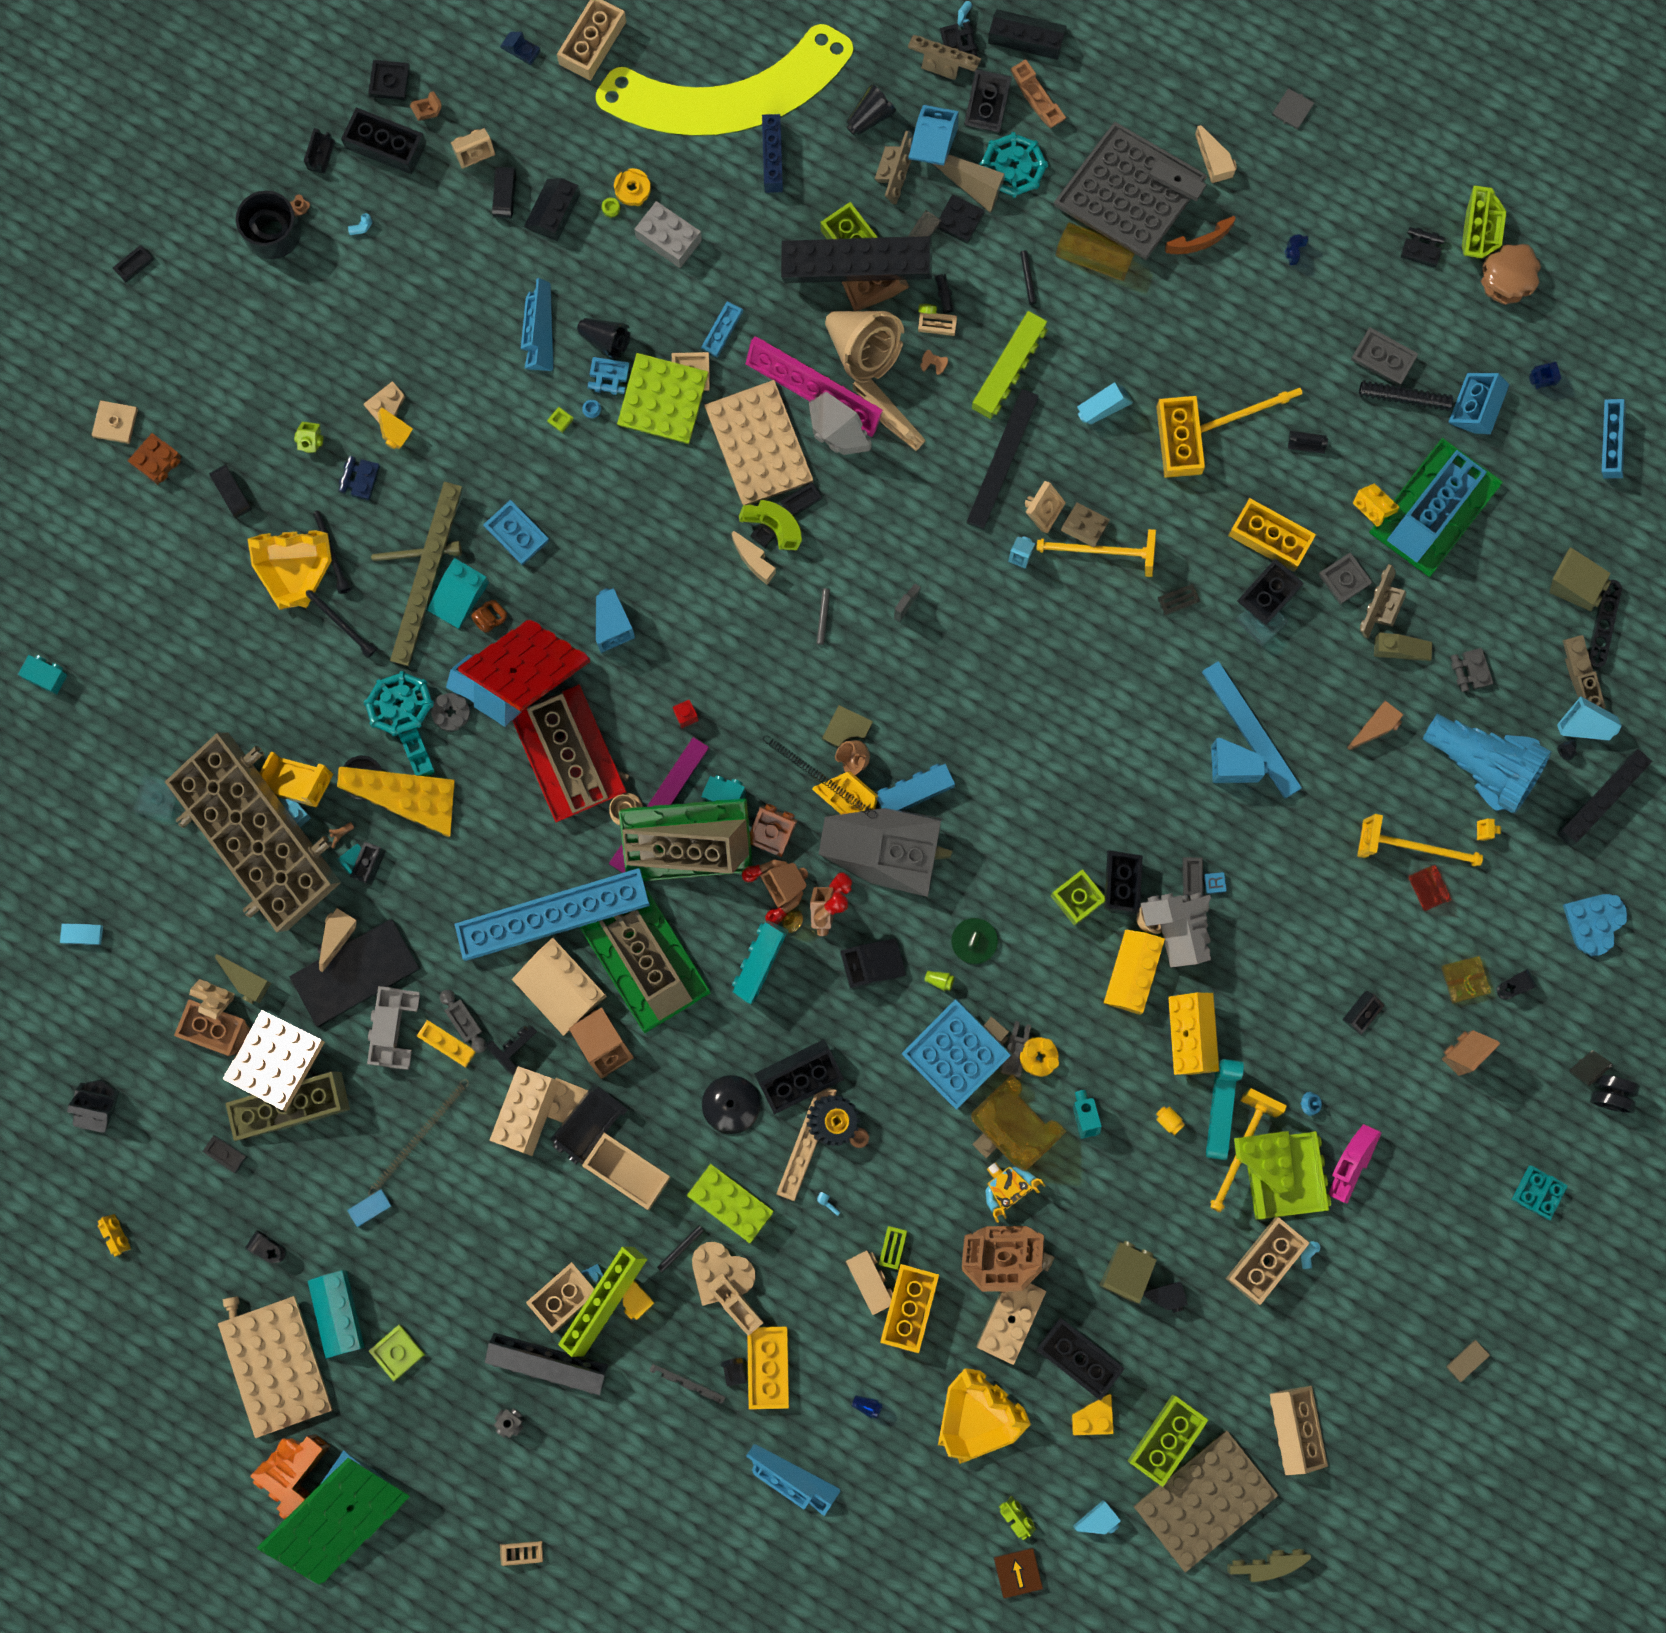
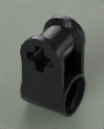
(1518, 985)
(263, 1245)

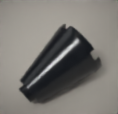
(869, 111)
(605, 335)

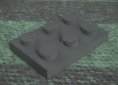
(1384, 356)

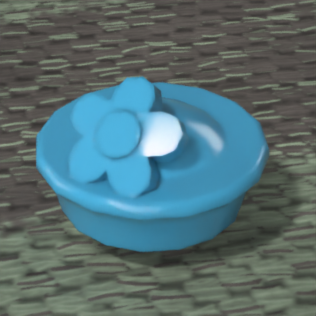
(1311, 1103)

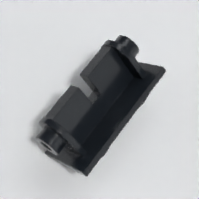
(1307, 442)

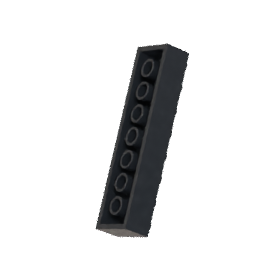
(856, 259)

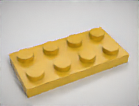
(768, 1368)

